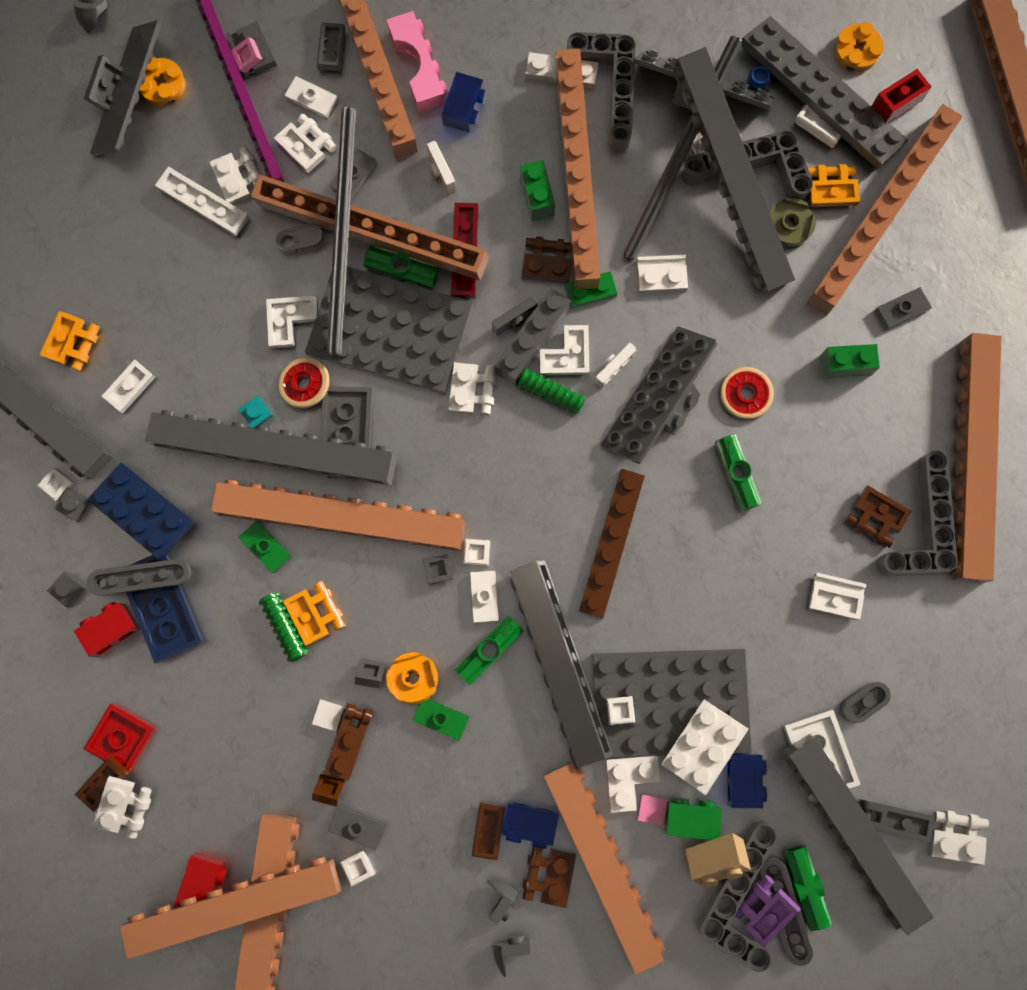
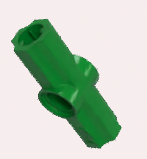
(386, 263)
(733, 457)
(501, 637)
(808, 888)

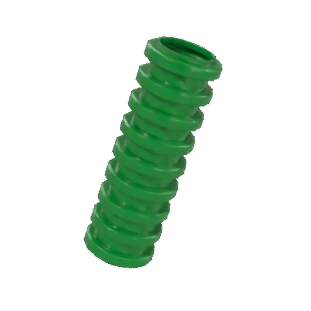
(551, 391)
(283, 627)

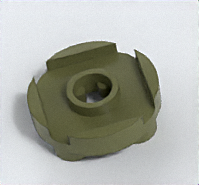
(801, 215)

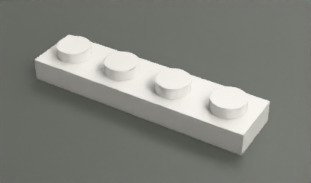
(202, 201)

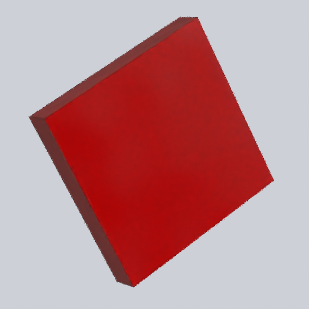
(120, 736)

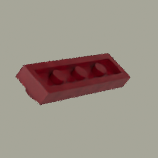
(465, 231)

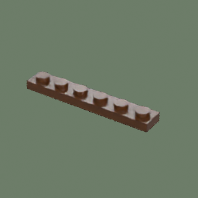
(611, 543)

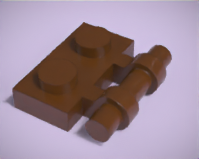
(545, 267)
(881, 509)
(557, 878)

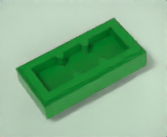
(265, 547)
(441, 719)

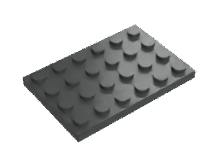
(394, 330)
(667, 693)

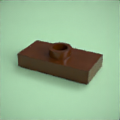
(93, 788)
(488, 831)

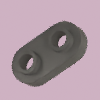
(866, 704)

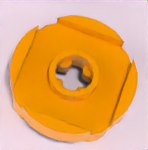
(859, 34)
(165, 92)
(423, 688)

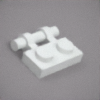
(300, 148)
(229, 176)
(463, 388)
(113, 807)
(959, 846)

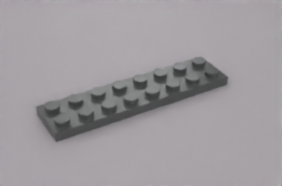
(823, 92)

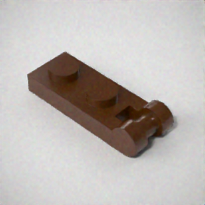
(347, 742)

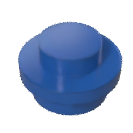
(759, 78)

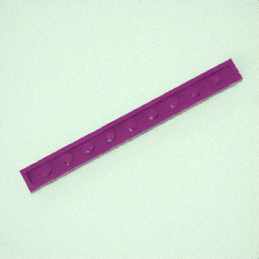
(239, 90)

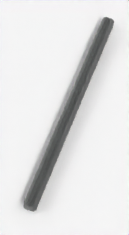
(676, 160)
(341, 231)

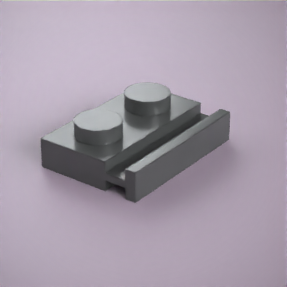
(255, 33)

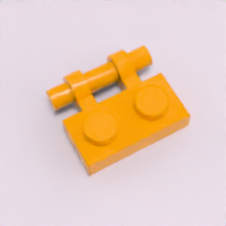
(834, 192)
(63, 337)
(306, 616)

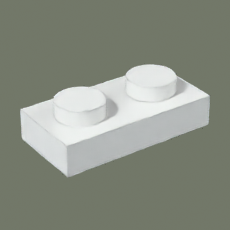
(128, 386)

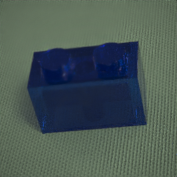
(463, 102)
(746, 781)
(530, 824)

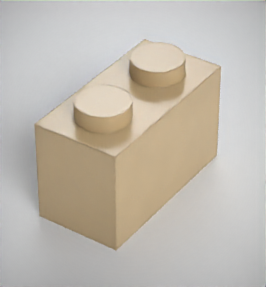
(718, 860)

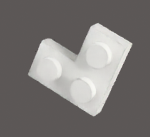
(283, 314)
(571, 359)
(622, 777)

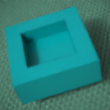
(255, 412)

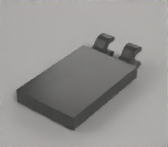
(347, 415)

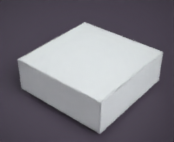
(55, 484)
(476, 552)
(620, 710)
(328, 715)
(357, 868)

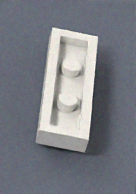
(543, 68)

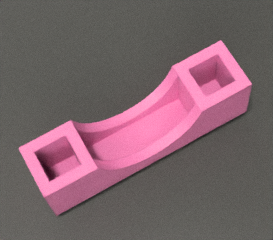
(407, 38)

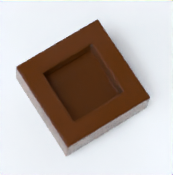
(328, 790)

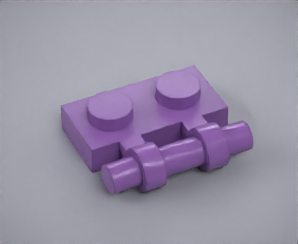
(772, 917)

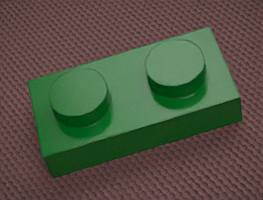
(587, 296)

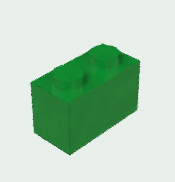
(537, 190)
(850, 361)
(693, 820)

